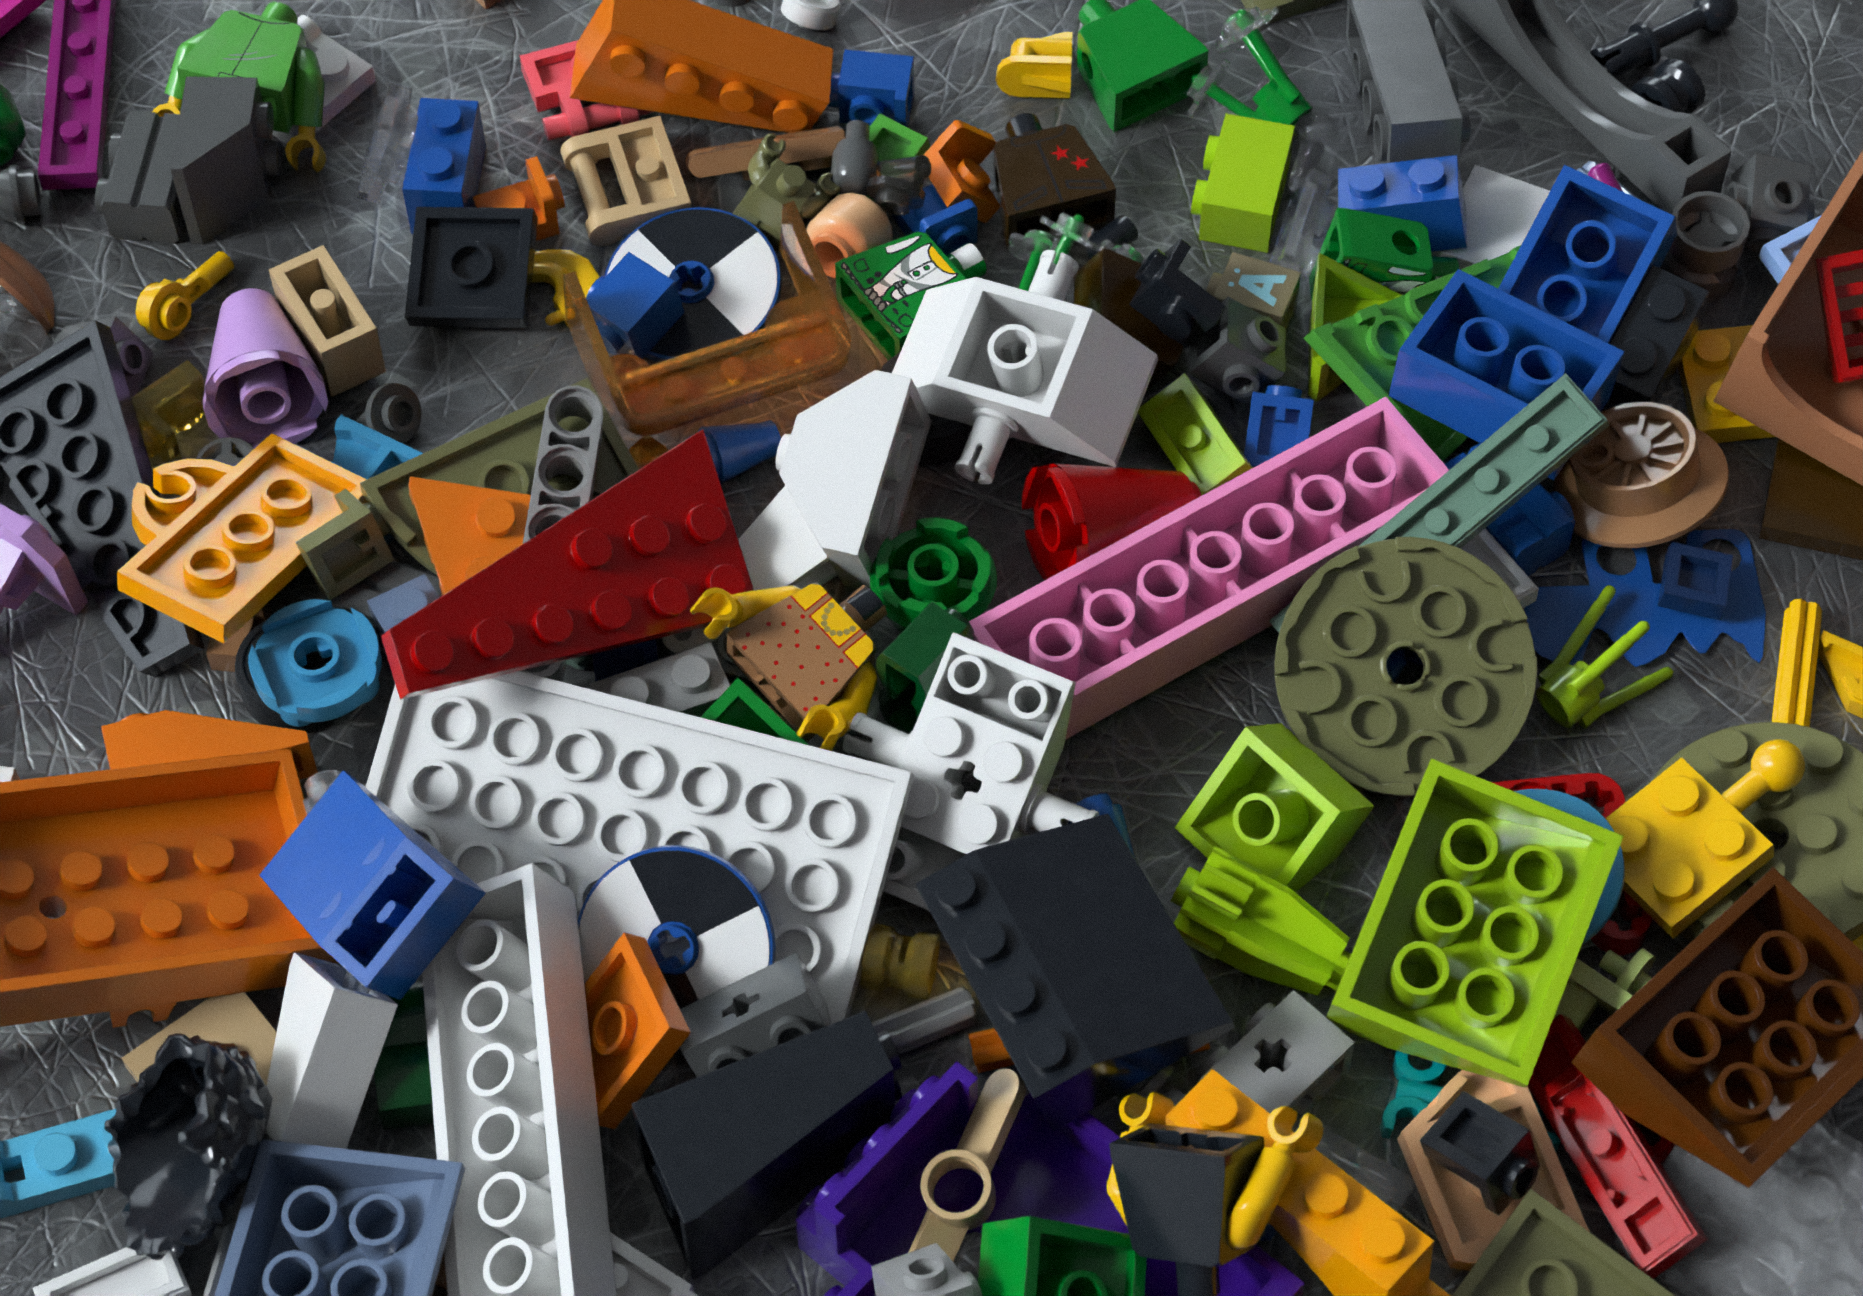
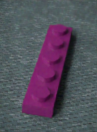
(76, 94)

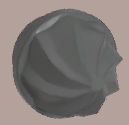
(19, 194)

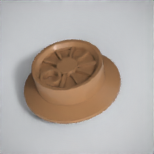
(1643, 478)

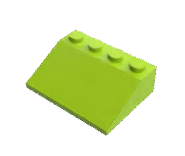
(1474, 927)

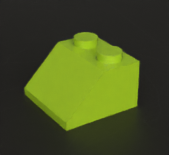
(1275, 807)

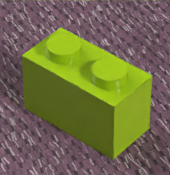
(1244, 182)

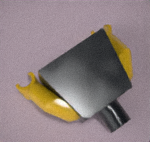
(1200, 1191)

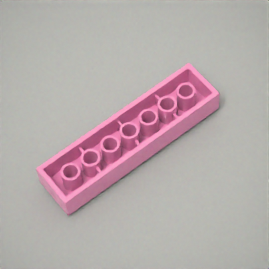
(1212, 566)

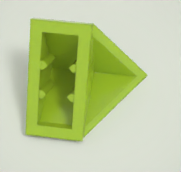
(1336, 296)

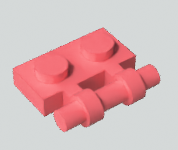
(549, 82)

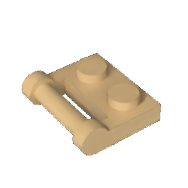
(644, 171)

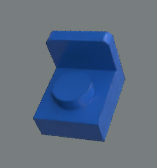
(946, 226)
(1276, 422)

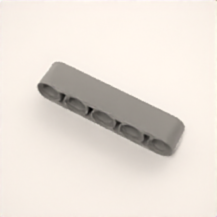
(564, 454)

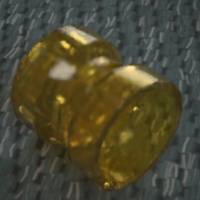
(885, 957)

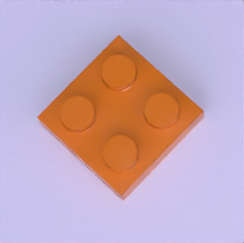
(631, 1026)

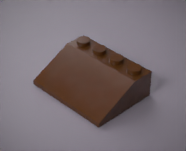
(1739, 1034)

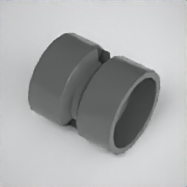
(1708, 242)

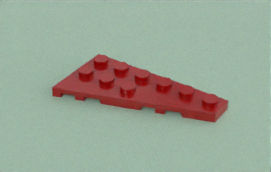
(585, 585)

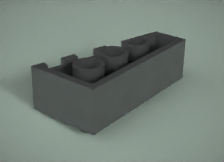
(1404, 81)

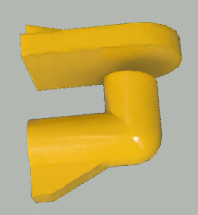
(1037, 67)

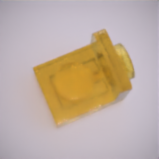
(169, 407)

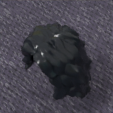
(186, 1142)

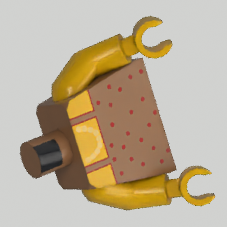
(802, 651)

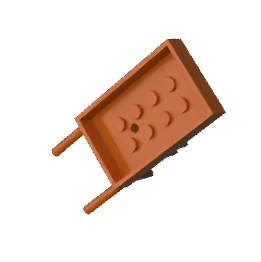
(145, 887)

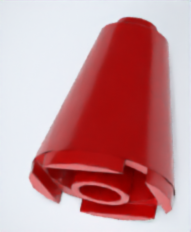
(1093, 507)

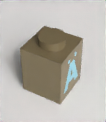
(1259, 286)

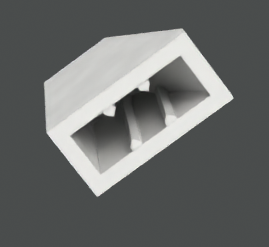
(324, 1053)

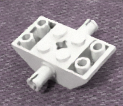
(1025, 368)
(982, 714)

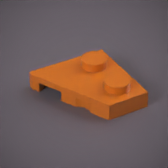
(467, 526)

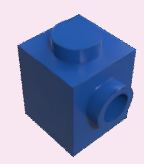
(634, 306)

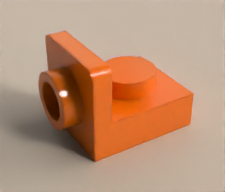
(956, 167)
(537, 192)

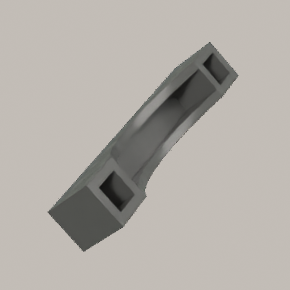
(1652, 146)

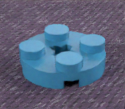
(323, 693)

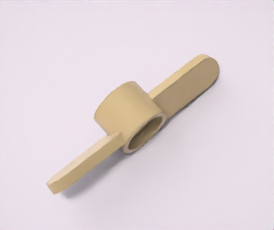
(977, 1152)

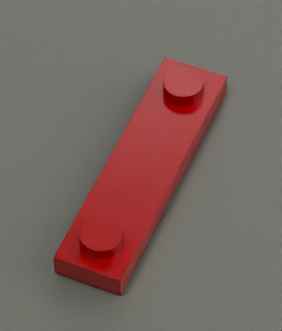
(1612, 1157)

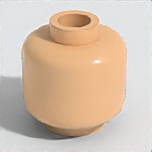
(846, 228)

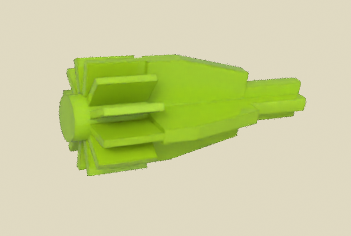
(1258, 925)

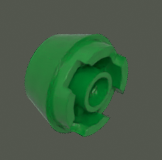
(933, 565)

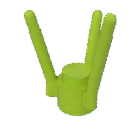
(1573, 691)

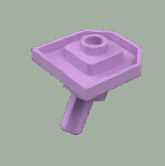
(35, 564)

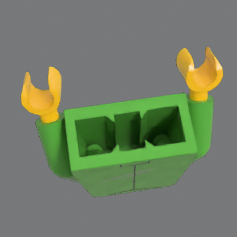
(263, 48)

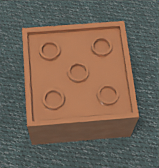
(1783, 366)

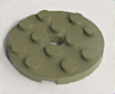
(1419, 600)
(1817, 815)

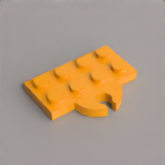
(230, 534)

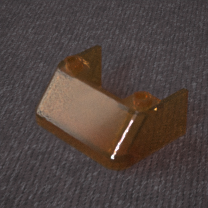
(800, 345)

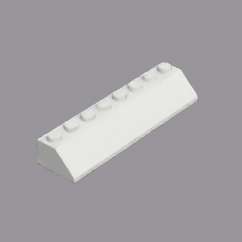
(518, 1096)

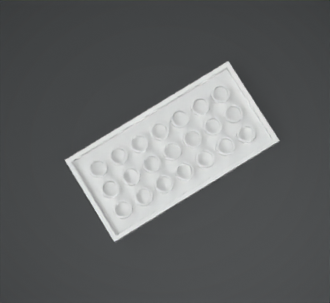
(587, 778)

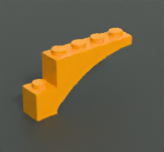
(1324, 1213)

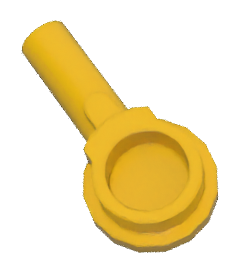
(166, 305)

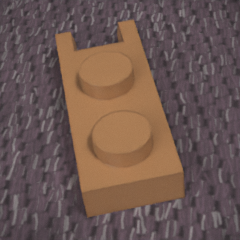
(810, 148)

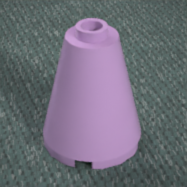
(261, 374)

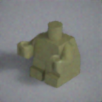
(779, 184)

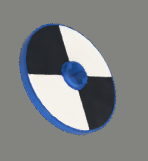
(724, 255)
(689, 896)

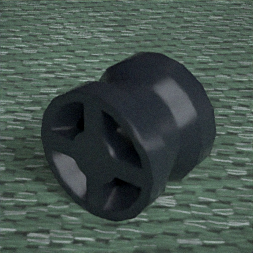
(1672, 87)

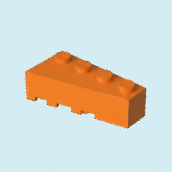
(700, 65)

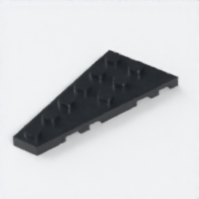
(74, 468)

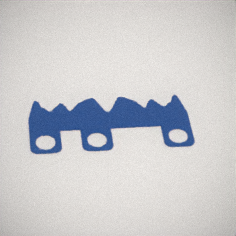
(1636, 599)

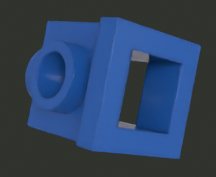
(873, 85)

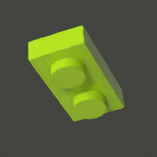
(1193, 435)

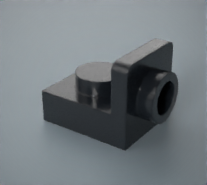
(1484, 1150)

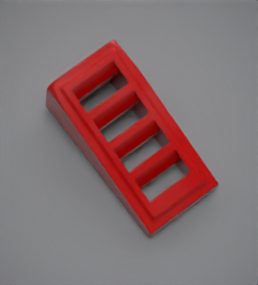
(1836, 341)

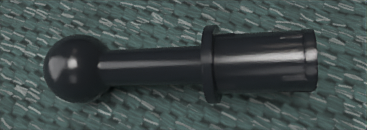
(1644, 44)

